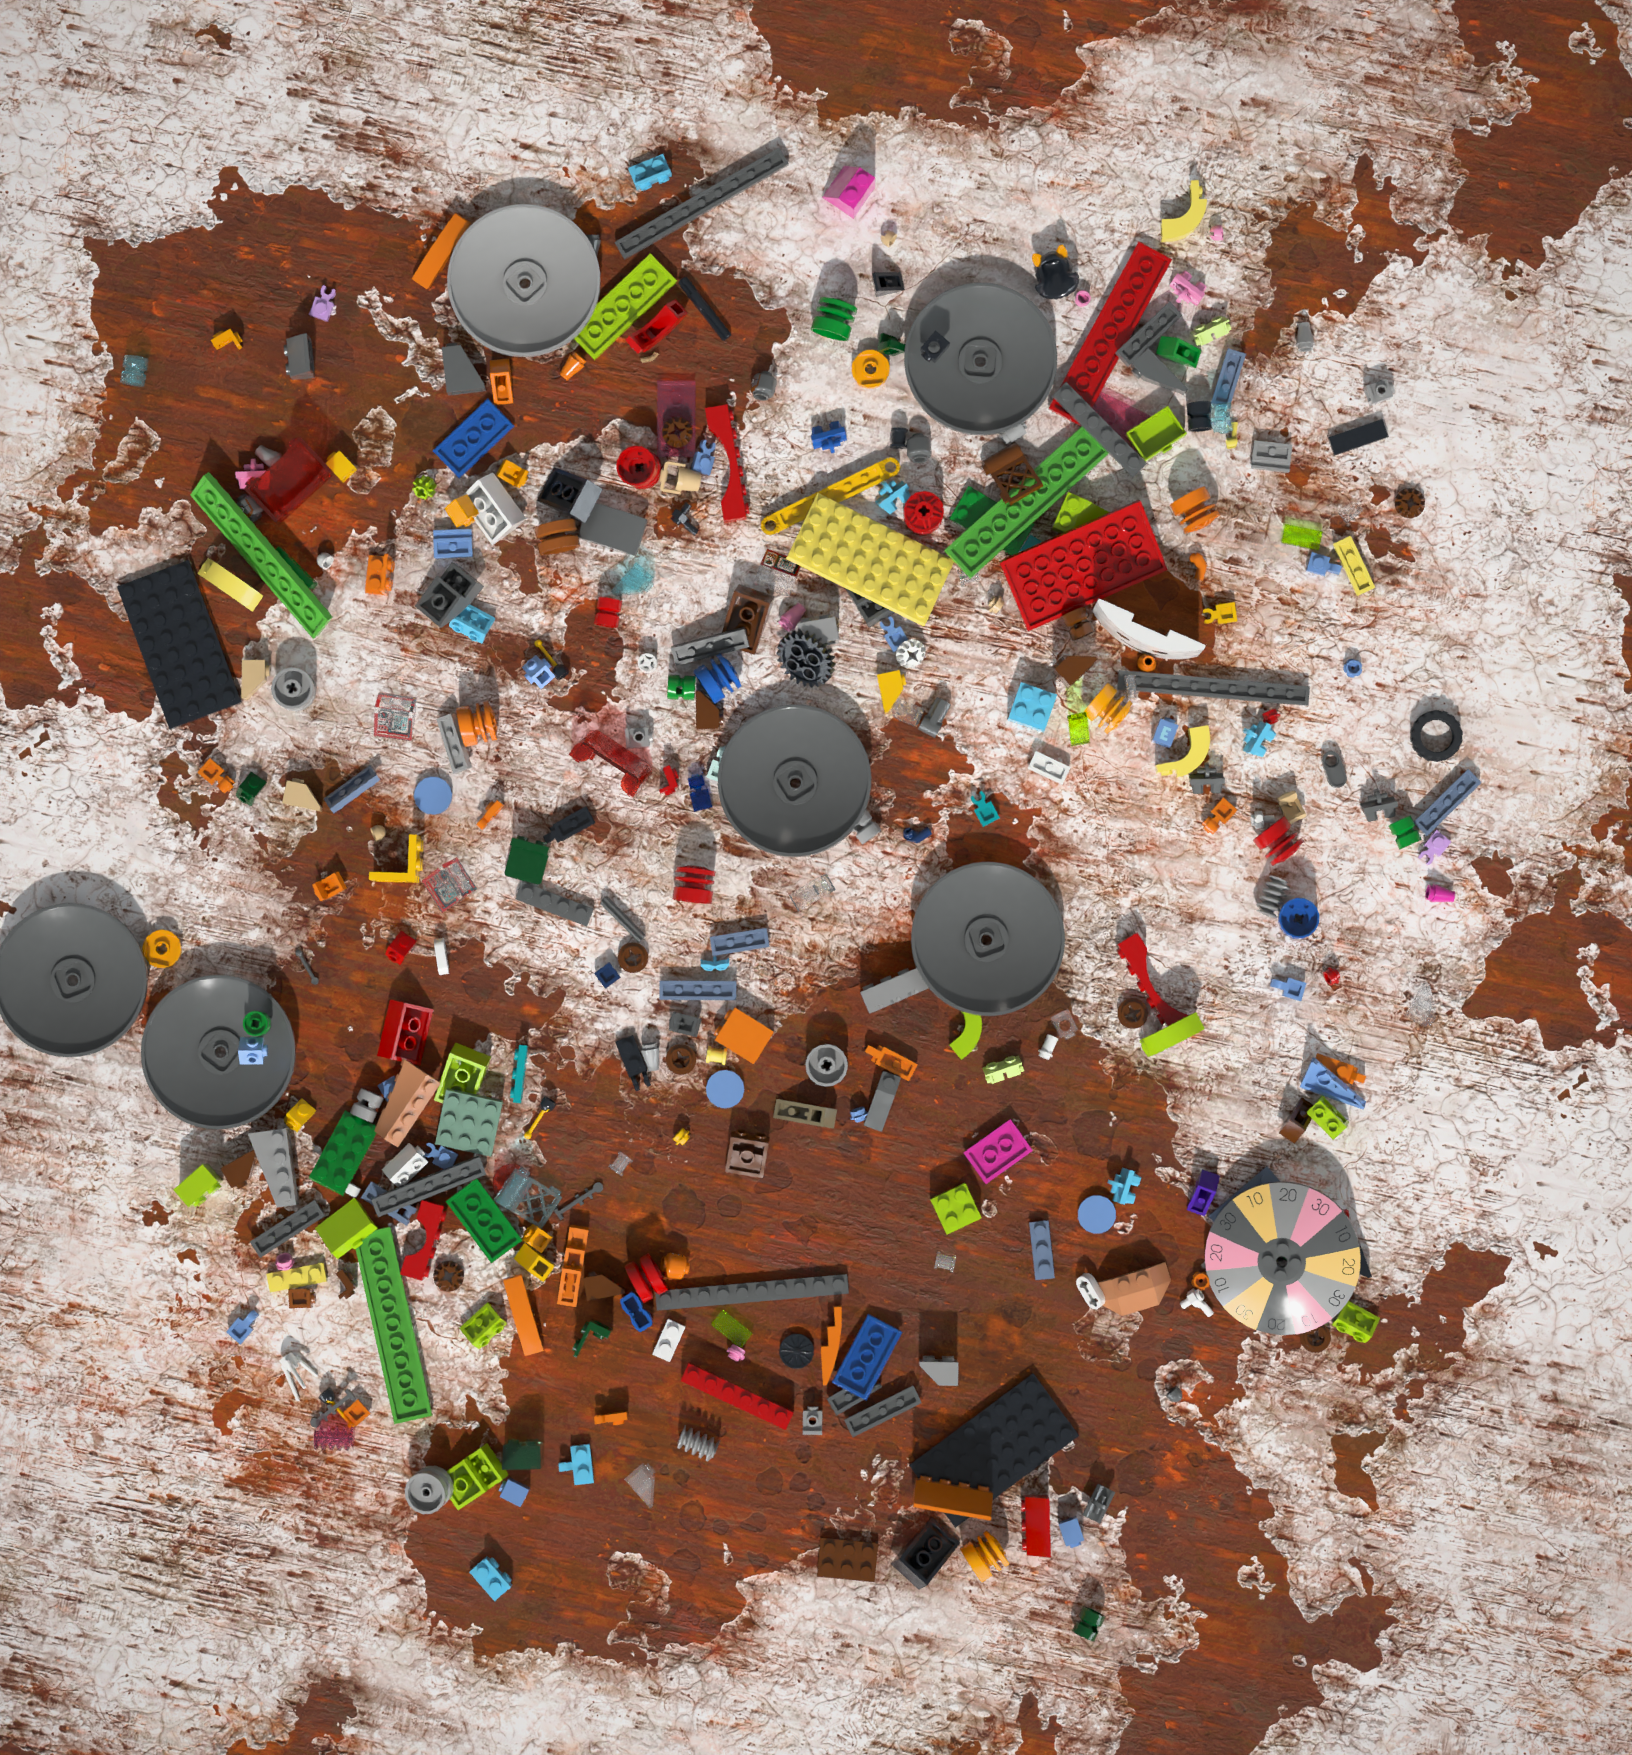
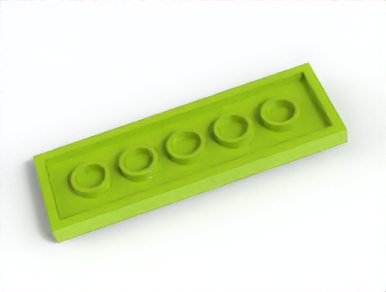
(625, 305)

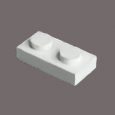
(1049, 767)
(669, 1340)

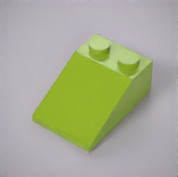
(1076, 512)
(463, 1071)

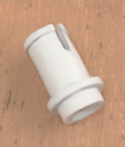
(1048, 1047)

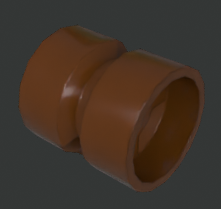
(1075, 617)

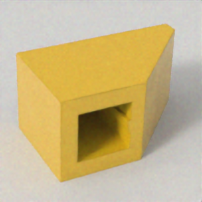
(534, 1262)

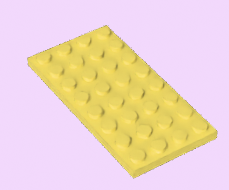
(870, 559)

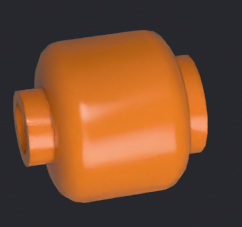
(674, 1266)

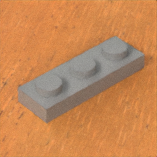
(454, 743)

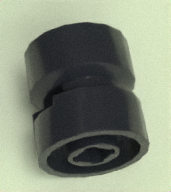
(1199, 416)

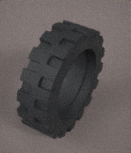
(1454, 726)

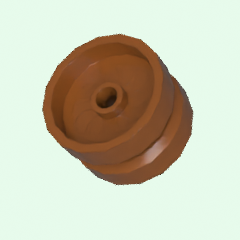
(557, 537)

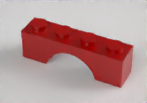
(430, 1215)

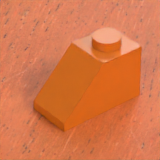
(501, 381)

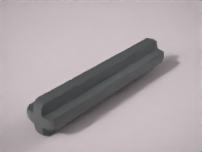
(622, 918)

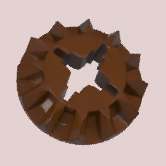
(673, 440)
(1402, 507)
(624, 954)
(1141, 1016)
(672, 1055)
(451, 1267)
(1319, 1345)

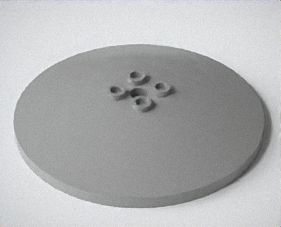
(516, 246)

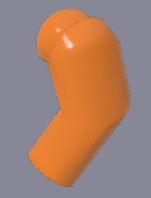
(1201, 565)

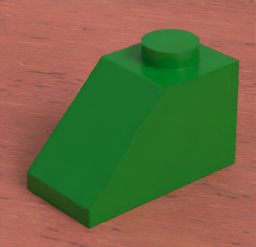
(1178, 351)

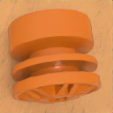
(1194, 509)
(477, 723)

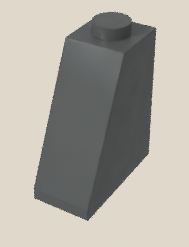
(459, 371)

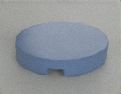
(433, 795)
(725, 1089)
(1096, 1214)

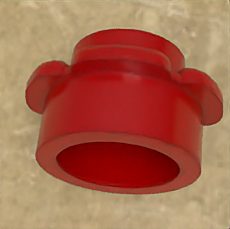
(1271, 716)
(1331, 976)

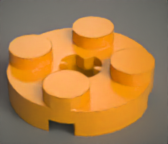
(877, 360)
(156, 939)

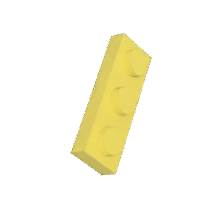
(1353, 566)
(296, 1277)

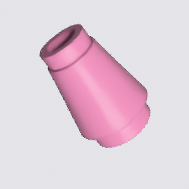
(792, 617)

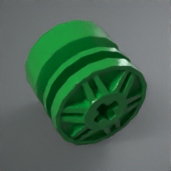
(832, 323)

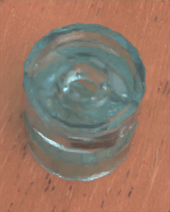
(134, 370)

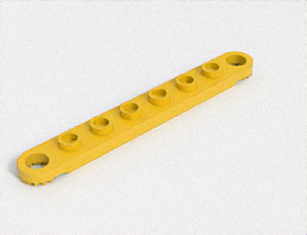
(837, 492)

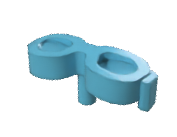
(719, 965)

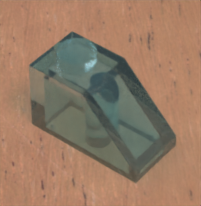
(1222, 417)
(634, 582)

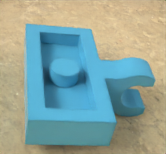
(580, 1464)

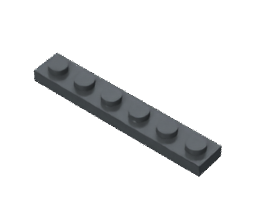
(1099, 429)
(428, 1186)

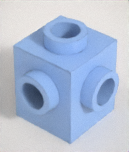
(538, 671)
(252, 1050)

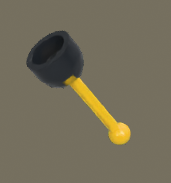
(559, 671)
(546, 1105)
(328, 1397)

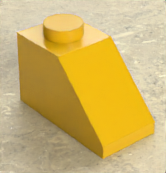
(890, 688)

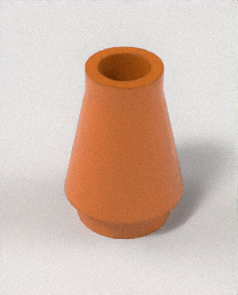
(572, 366)
(1146, 668)

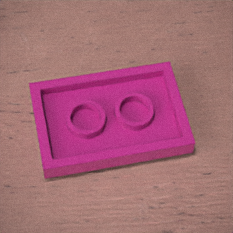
(997, 1151)

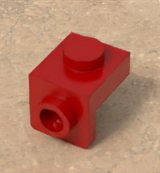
(672, 776)
(400, 947)

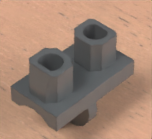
(1205, 777)
(1379, 802)
(1098, 1503)

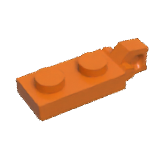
(892, 1061)
(1342, 1070)

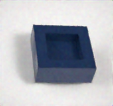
(607, 975)

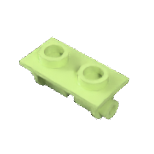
(1217, 326)
(994, 1071)

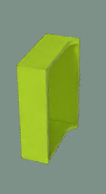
(1156, 434)
(346, 1228)

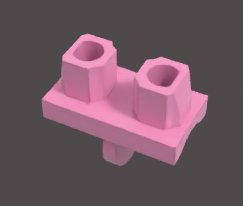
(1186, 290)
(243, 477)

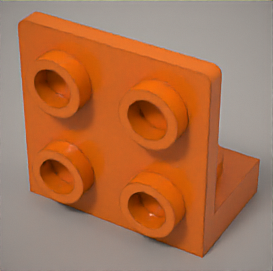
(378, 575)

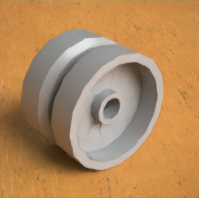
(290, 678)
(837, 1062)
(429, 1489)

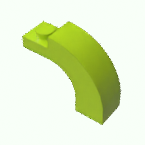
(1171, 1034)
(970, 1036)

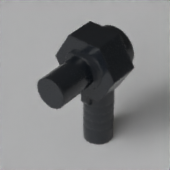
(679, 517)

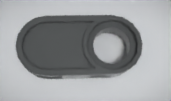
(1335, 774)

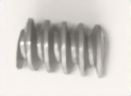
(1272, 896)
(698, 1444)

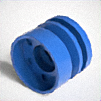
(717, 678)
(1300, 907)

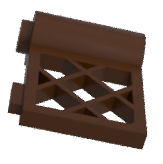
(1002, 463)

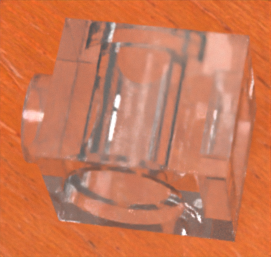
(1064, 1015)

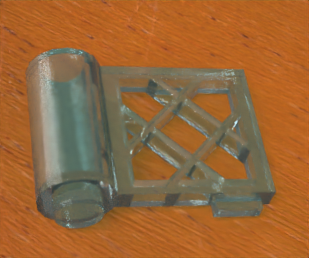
(516, 1188)

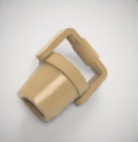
(685, 478)

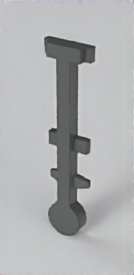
(598, 1187)
(316, 1421)

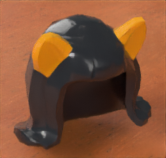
(1055, 274)

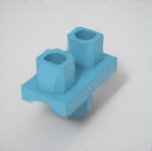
(886, 501)
(1255, 736)
(1122, 1184)

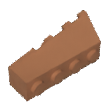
(406, 1102)

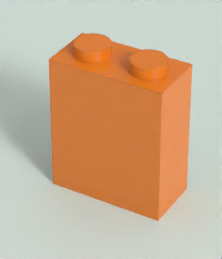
(743, 1035)

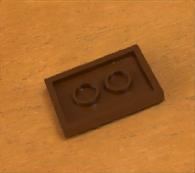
(847, 1559)

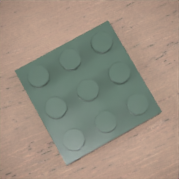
(469, 1122)

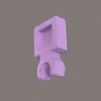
(322, 306)
(1436, 845)

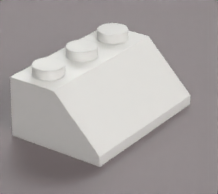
(496, 508)

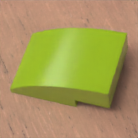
(475, 1475)

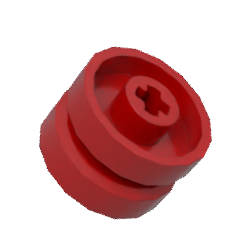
(645, 1278)

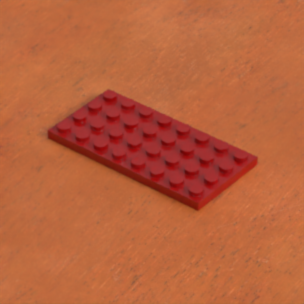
(1083, 565)

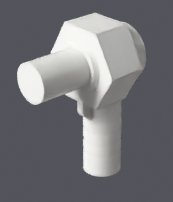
(1259, 819)
(1196, 1298)

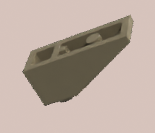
(805, 1113)

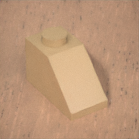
(253, 676)
(300, 795)

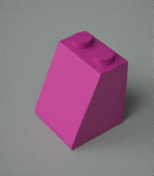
(850, 190)

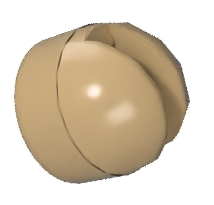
(889, 238)
(378, 832)

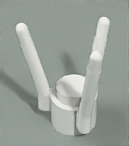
(289, 1364)

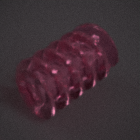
(333, 1438)

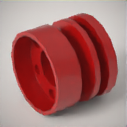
(629, 463)
(923, 524)
(1278, 841)
(694, 885)

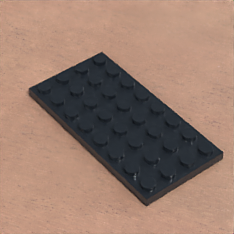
(179, 644)
(1000, 1442)

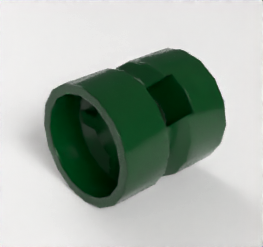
(1088, 1623)

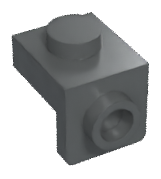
(684, 1024)

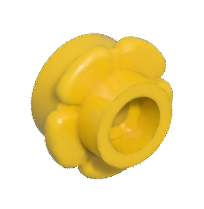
(681, 1136)

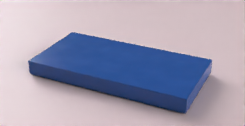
(473, 438)
(867, 1357)

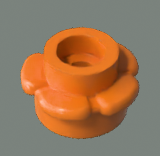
(1195, 1281)

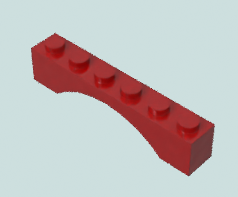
(719, 424)
(1135, 954)
(737, 1396)

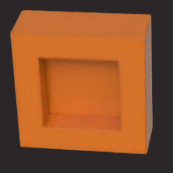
(357, 1412)

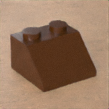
(1073, 668)

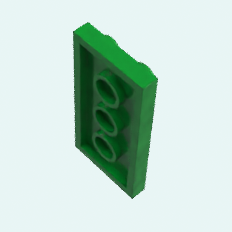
(974, 506)
(343, 1153)
(484, 1220)

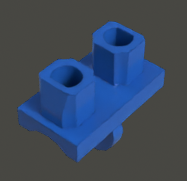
(830, 438)

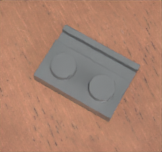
(1271, 456)

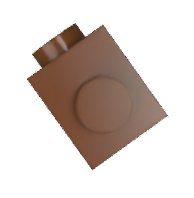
(301, 1298)

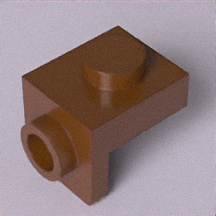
(346, 1278)

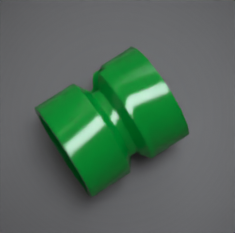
(688, 687)
(1405, 833)
(257, 1023)

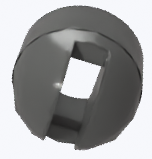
(1174, 1394)

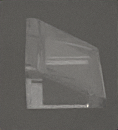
(1350, 511)

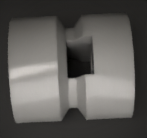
(866, 828)
(366, 1112)

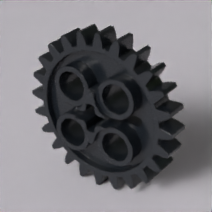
(805, 658)

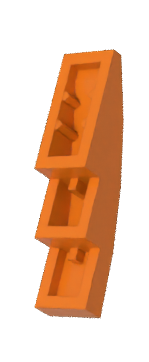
(440, 251)
(573, 1265)
(523, 1314)
(830, 1351)

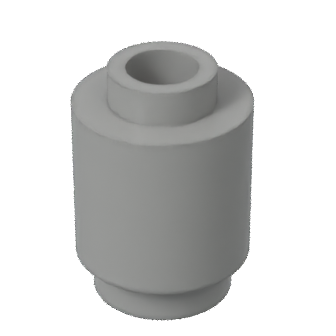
(1014, 434)

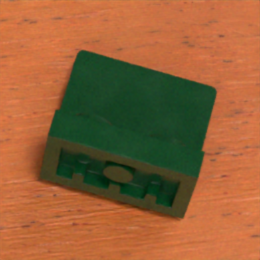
(599, 1330)

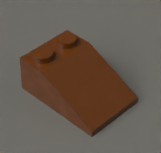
(749, 610)

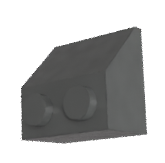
(299, 357)

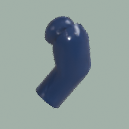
(915, 836)

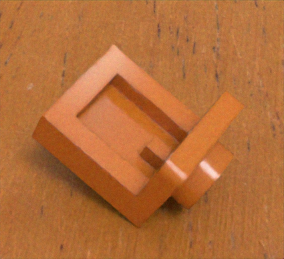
(329, 886)

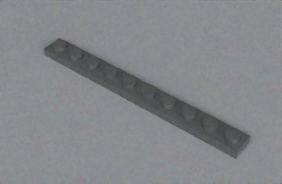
(701, 203)
(1217, 688)
(752, 1292)

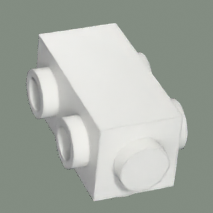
(405, 1165)

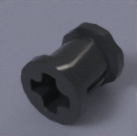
(898, 438)

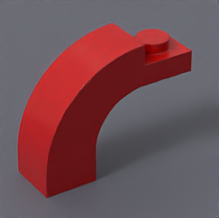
(657, 328)

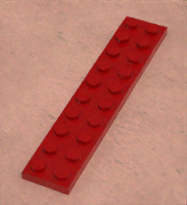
(1114, 325)

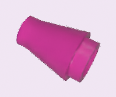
(1436, 893)

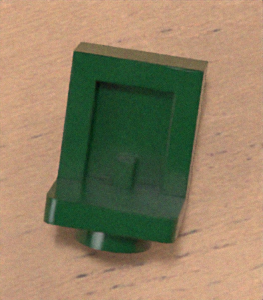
(250, 788)

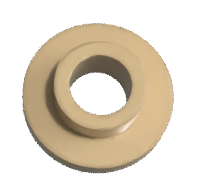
(995, 604)

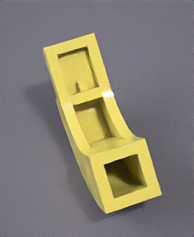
(1182, 227)
(230, 584)
(1199, 746)

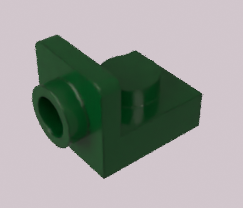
(890, 345)

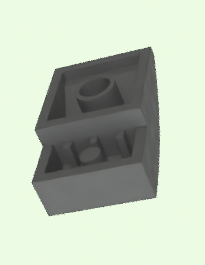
(613, 529)
(449, 595)
(869, 610)

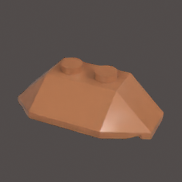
(1136, 1289)

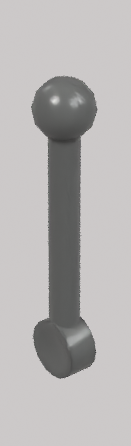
(314, 980)

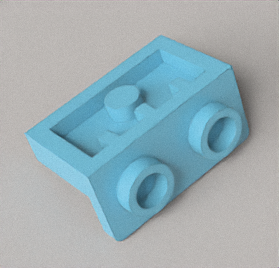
(650, 172)
(473, 623)
(491, 1578)

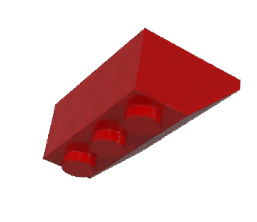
(405, 1032)
(1036, 1525)

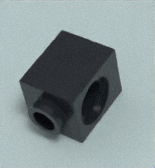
(937, 339)

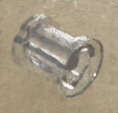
(963, 578)
(620, 1163)
(945, 1262)

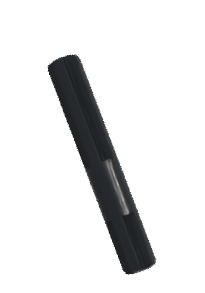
(704, 308)

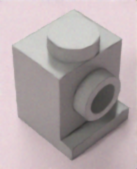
(1374, 396)
(632, 743)
(812, 1429)

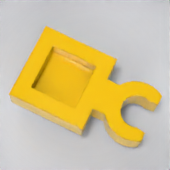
(1224, 613)

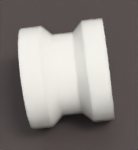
(645, 664)

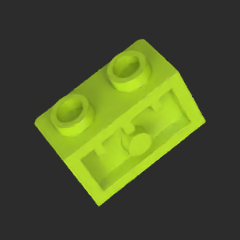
(1328, 1117)
(1356, 1322)
(483, 1326)

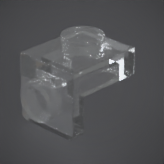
(907, 712)

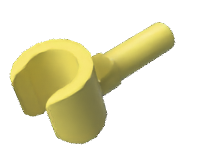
(1232, 442)

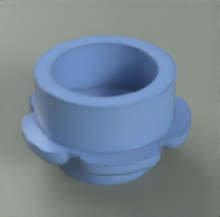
(1352, 663)
(858, 1114)

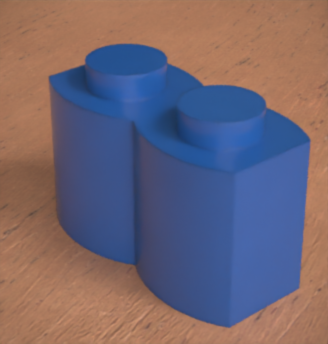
(639, 1316)

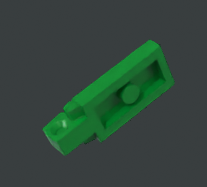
(301, 573)

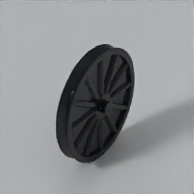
(796, 1351)

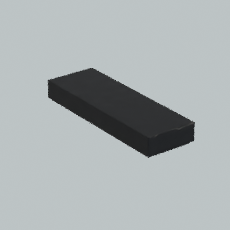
(1358, 437)

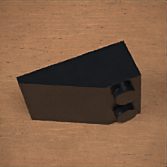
(570, 494)
(925, 1554)

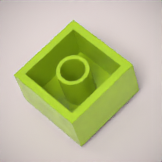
(198, 1185)
(955, 1208)

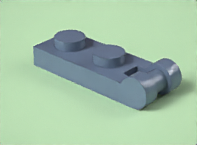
(374, 1190)

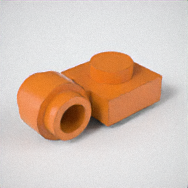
(212, 772)
(1223, 812)

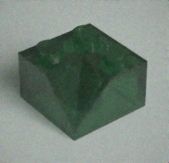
(522, 1455)

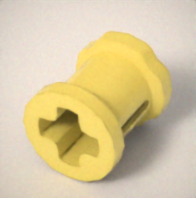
(716, 1055)

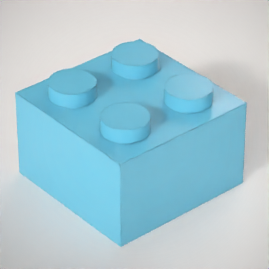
(1032, 707)

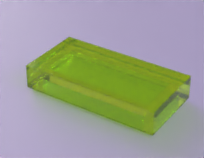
(1301, 537)
(1078, 729)
(731, 1328)

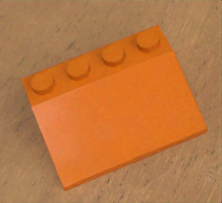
(952, 1498)

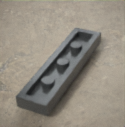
(1148, 334)
(710, 646)
(554, 904)
(287, 1228)
(882, 1411)

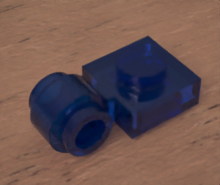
(701, 798)

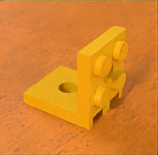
(415, 865)

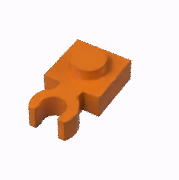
(492, 810)
(616, 1417)

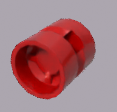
(608, 612)

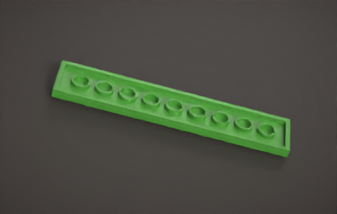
(1006, 521)
(261, 555)
(393, 1327)

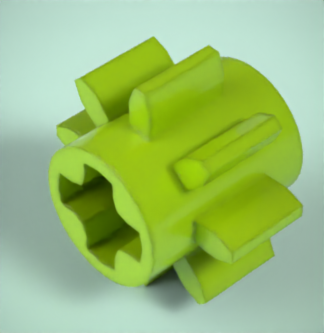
(424, 487)

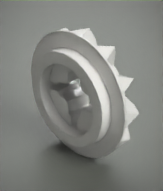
(914, 646)

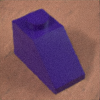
(1203, 1192)

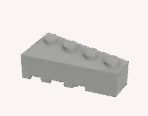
(892, 990)
(276, 1160)

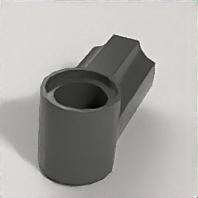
(933, 720)

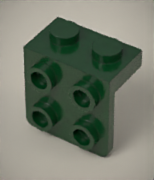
(527, 860)

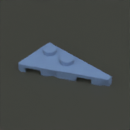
(1324, 1082)

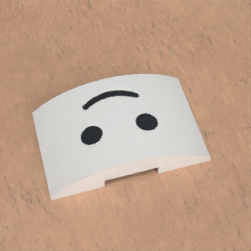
(1146, 641)

